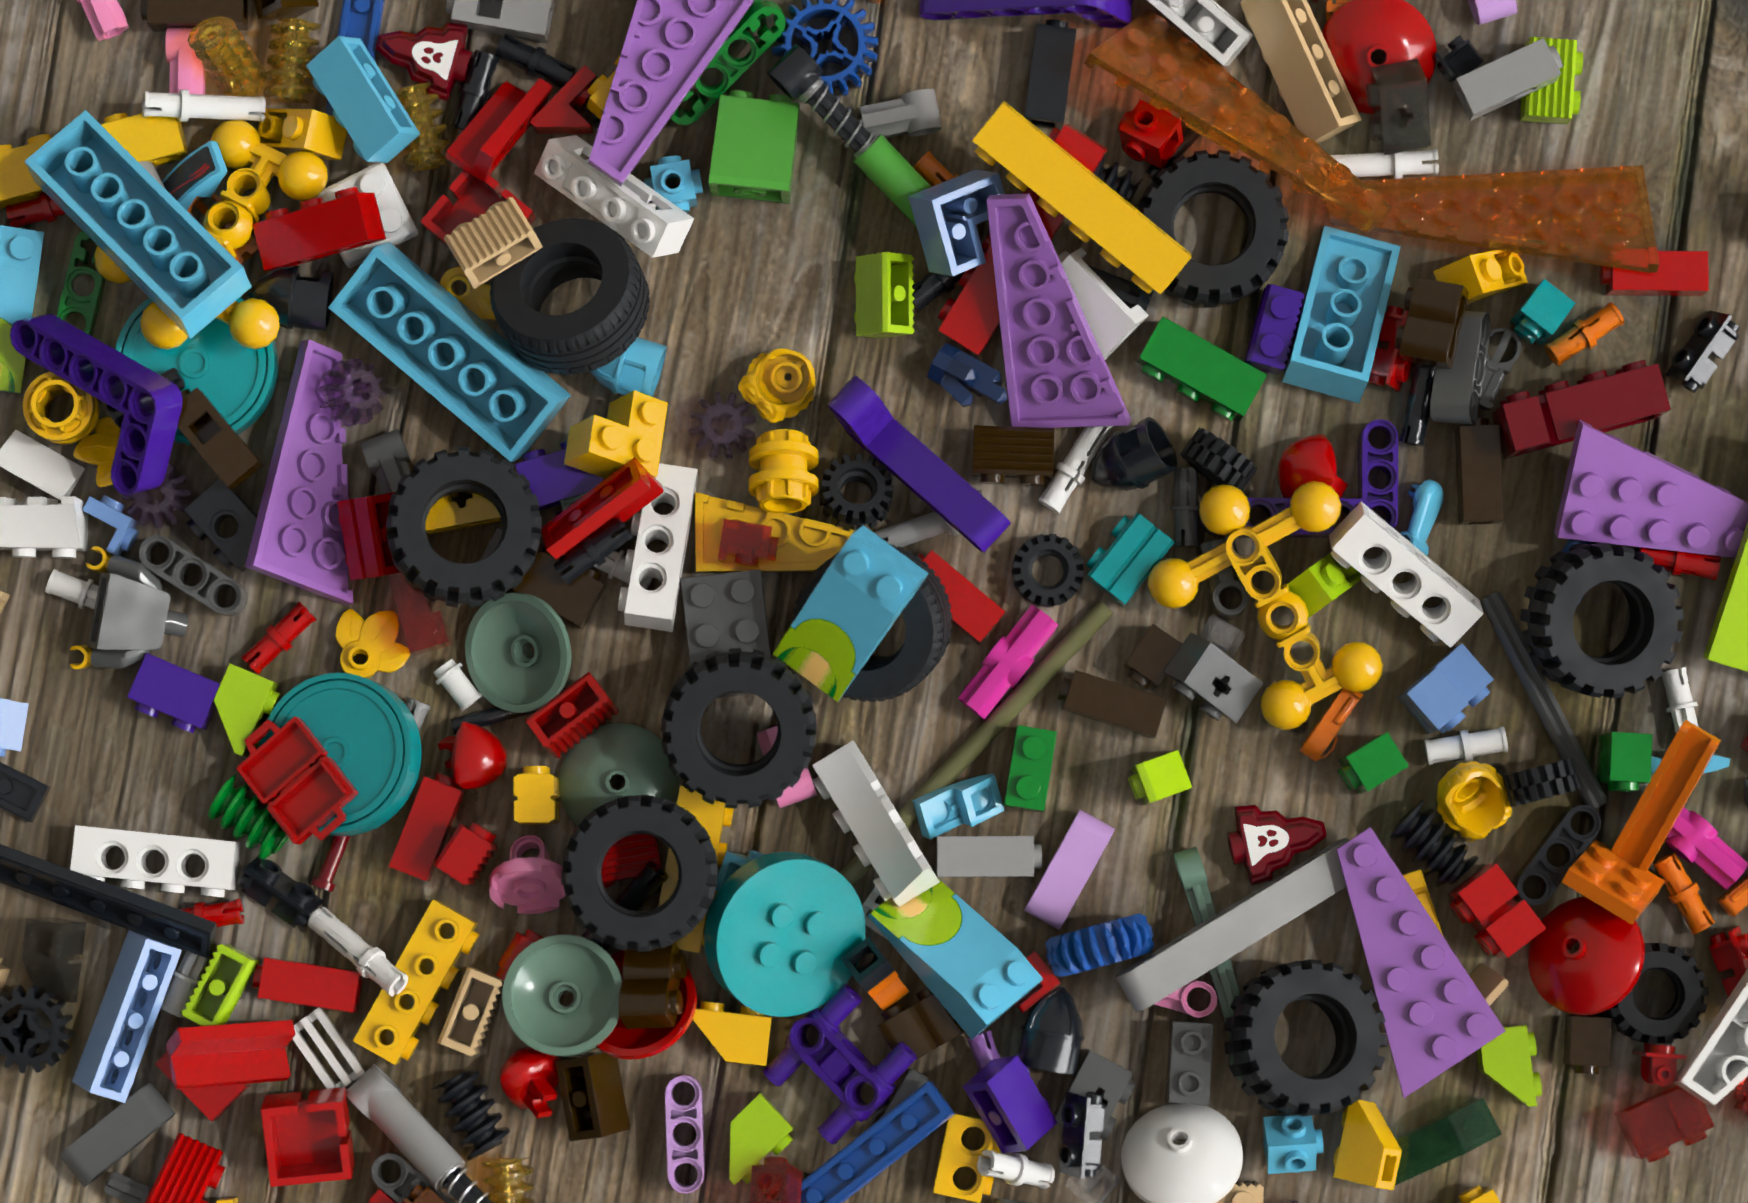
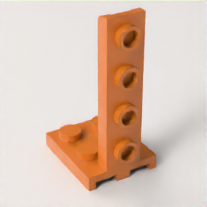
(1620, 875)

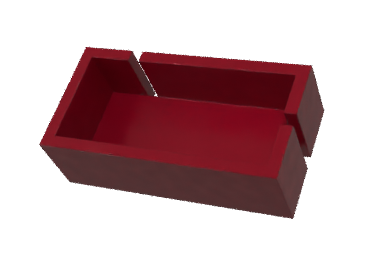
(1601, 400)

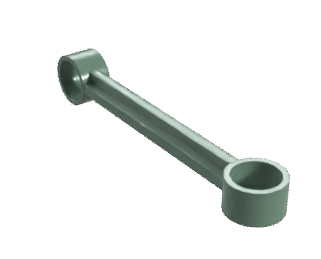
(1201, 906)

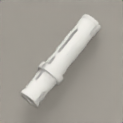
(203, 106)
(1393, 164)
(1071, 470)
(369, 960)

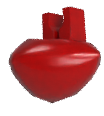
(1308, 461)
(476, 756)
(530, 1080)

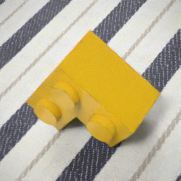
(630, 431)

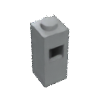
(515, 17)
(1508, 78)
(987, 856)

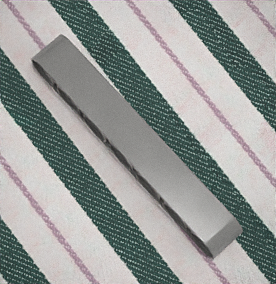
(1233, 929)

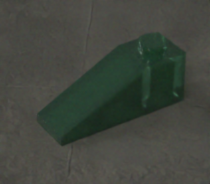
(1445, 1138)

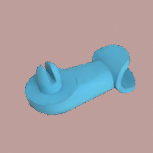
(1426, 504)

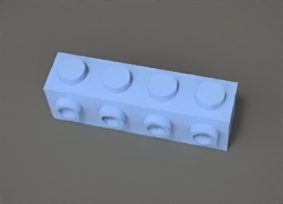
(126, 1016)

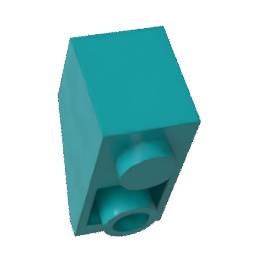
(1541, 313)

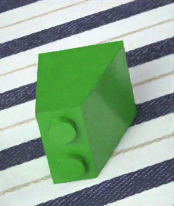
(754, 147)

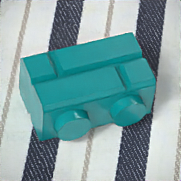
(1129, 558)

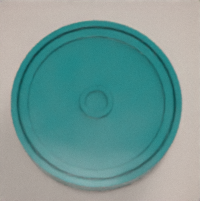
(231, 376)
(366, 735)
(782, 932)

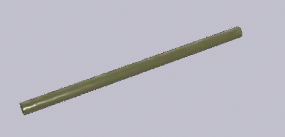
(998, 720)

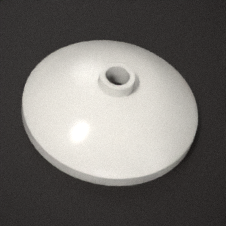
(1186, 1173)

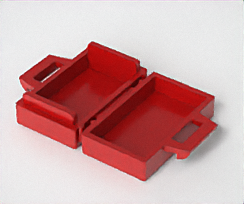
(296, 780)

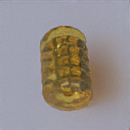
(227, 57)
(290, 60)
(426, 148)
(508, 1180)

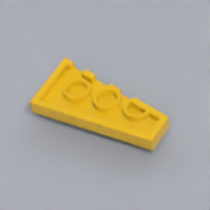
(801, 544)

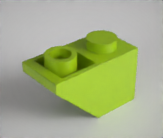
(1323, 583)
(243, 704)
(1159, 778)
(1509, 1063)
(754, 1134)

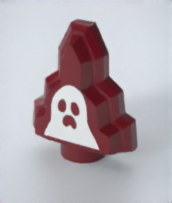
(430, 56)
(1269, 840)

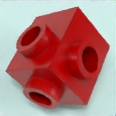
(1150, 134)

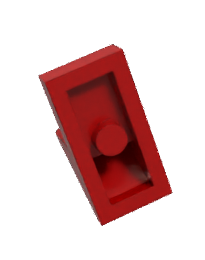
(559, 113)

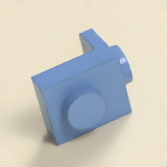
(110, 512)

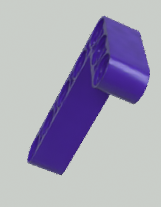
(1099, 12)
(146, 398)
(1368, 459)
(916, 466)

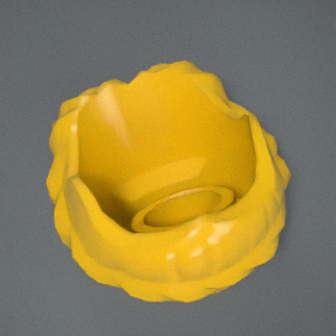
(771, 392)
(1473, 800)

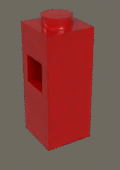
(1677, 275)
(970, 607)
(427, 827)
(308, 984)

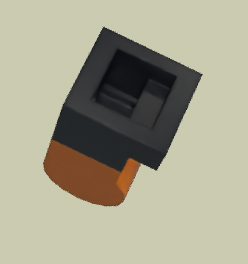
(876, 978)

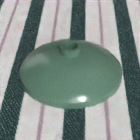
(501, 654)
(609, 752)
(541, 977)

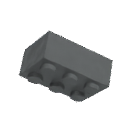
(725, 614)

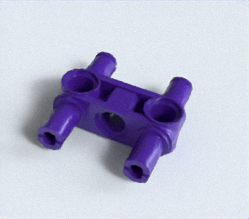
(839, 1064)

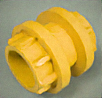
(36, 410)
(783, 464)

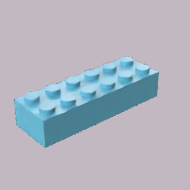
(138, 224)
(449, 351)

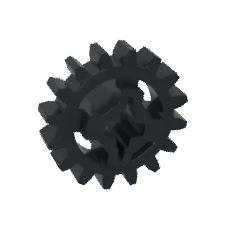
(43, 1018)

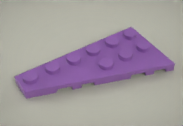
(658, 66)
(1047, 344)
(1644, 501)
(297, 520)
(1419, 983)

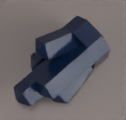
(959, 371)

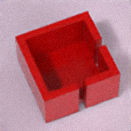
(473, 199)
(1489, 906)
(308, 1137)

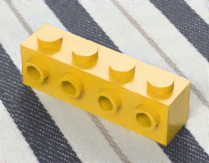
(429, 967)

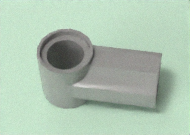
(912, 114)

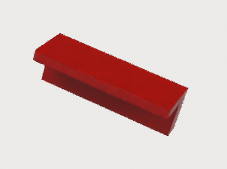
(497, 128)
(617, 496)
(230, 1054)

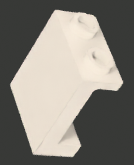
(1104, 311)

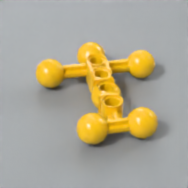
(299, 175)
(1226, 512)

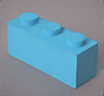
(362, 100)

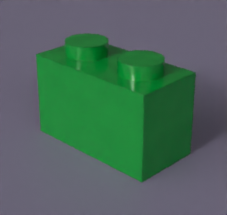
(1624, 760)
(1371, 764)
(1030, 768)

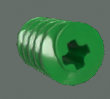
(248, 817)

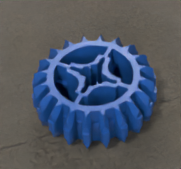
(839, 54)
(1099, 945)

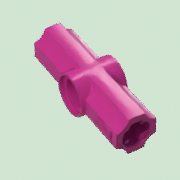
(1008, 662)
(1698, 843)

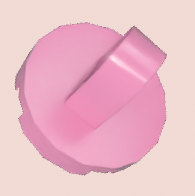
(527, 882)

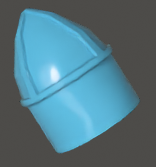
(634, 369)

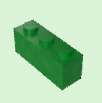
(1200, 370)

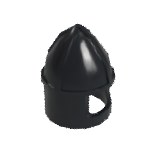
(297, 299)
(1134, 457)
(1052, 1034)

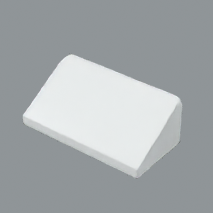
(39, 465)

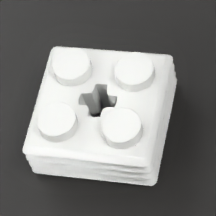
(394, 214)

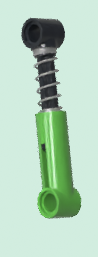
(877, 158)

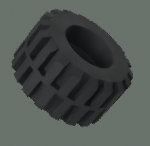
(1686, 1006)

